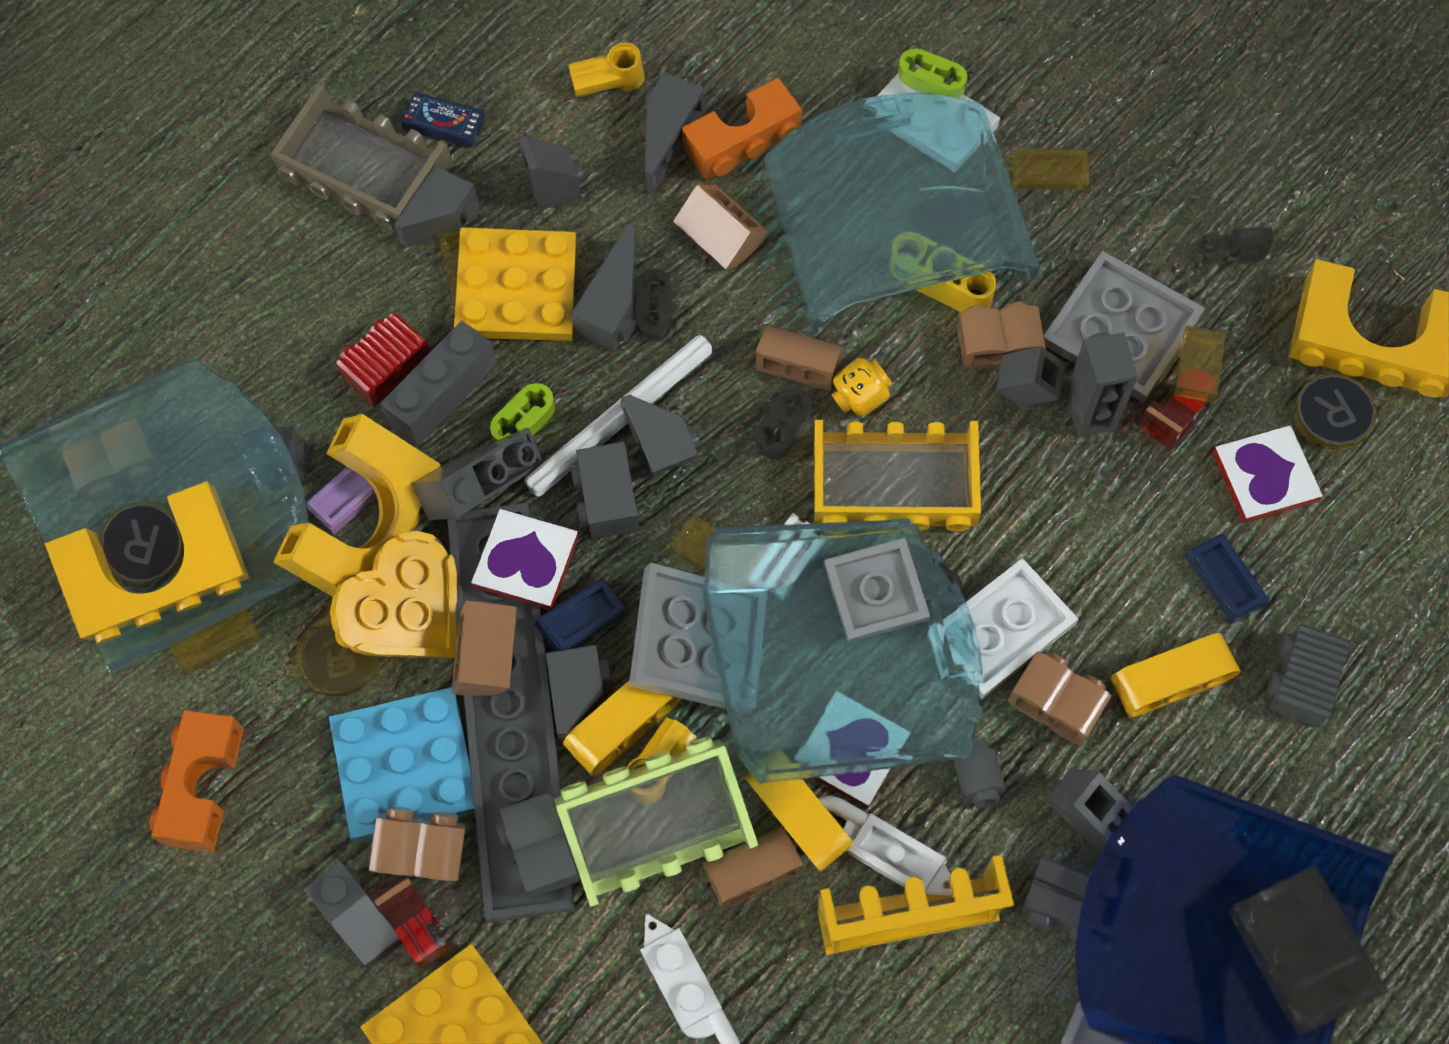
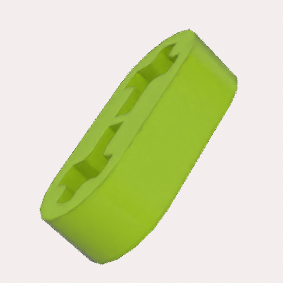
(932, 74)
(521, 415)

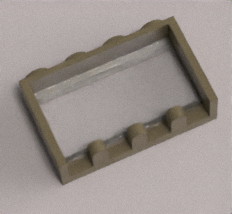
(355, 158)

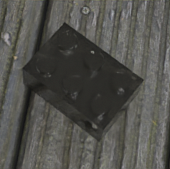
(1307, 951)

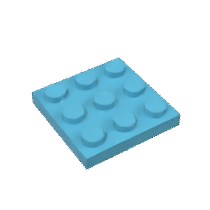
(405, 757)

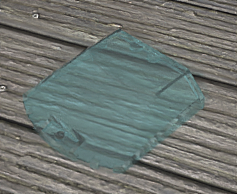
(894, 200)
(150, 445)
(805, 696)

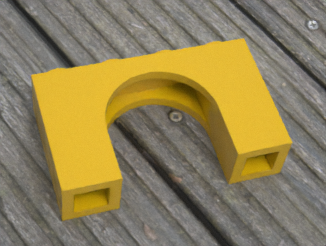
(1329, 340)
(390, 469)
(208, 566)

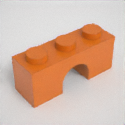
(720, 147)
(199, 745)

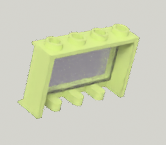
(654, 817)

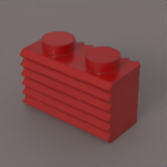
(382, 358)

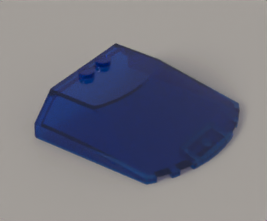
(1156, 926)

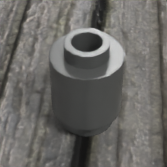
(980, 776)

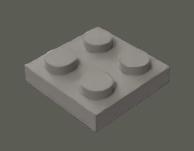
(876, 590)

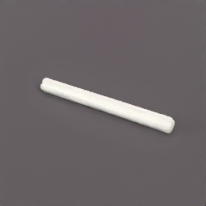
(614, 419)

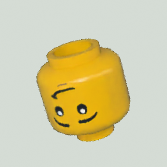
(861, 387)

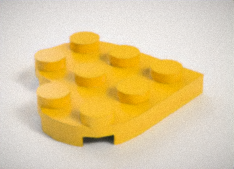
(402, 603)

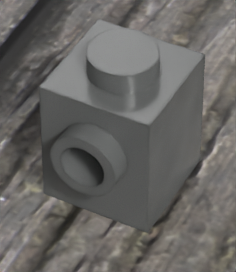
(1031, 377)

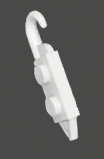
(890, 849)
(684, 984)

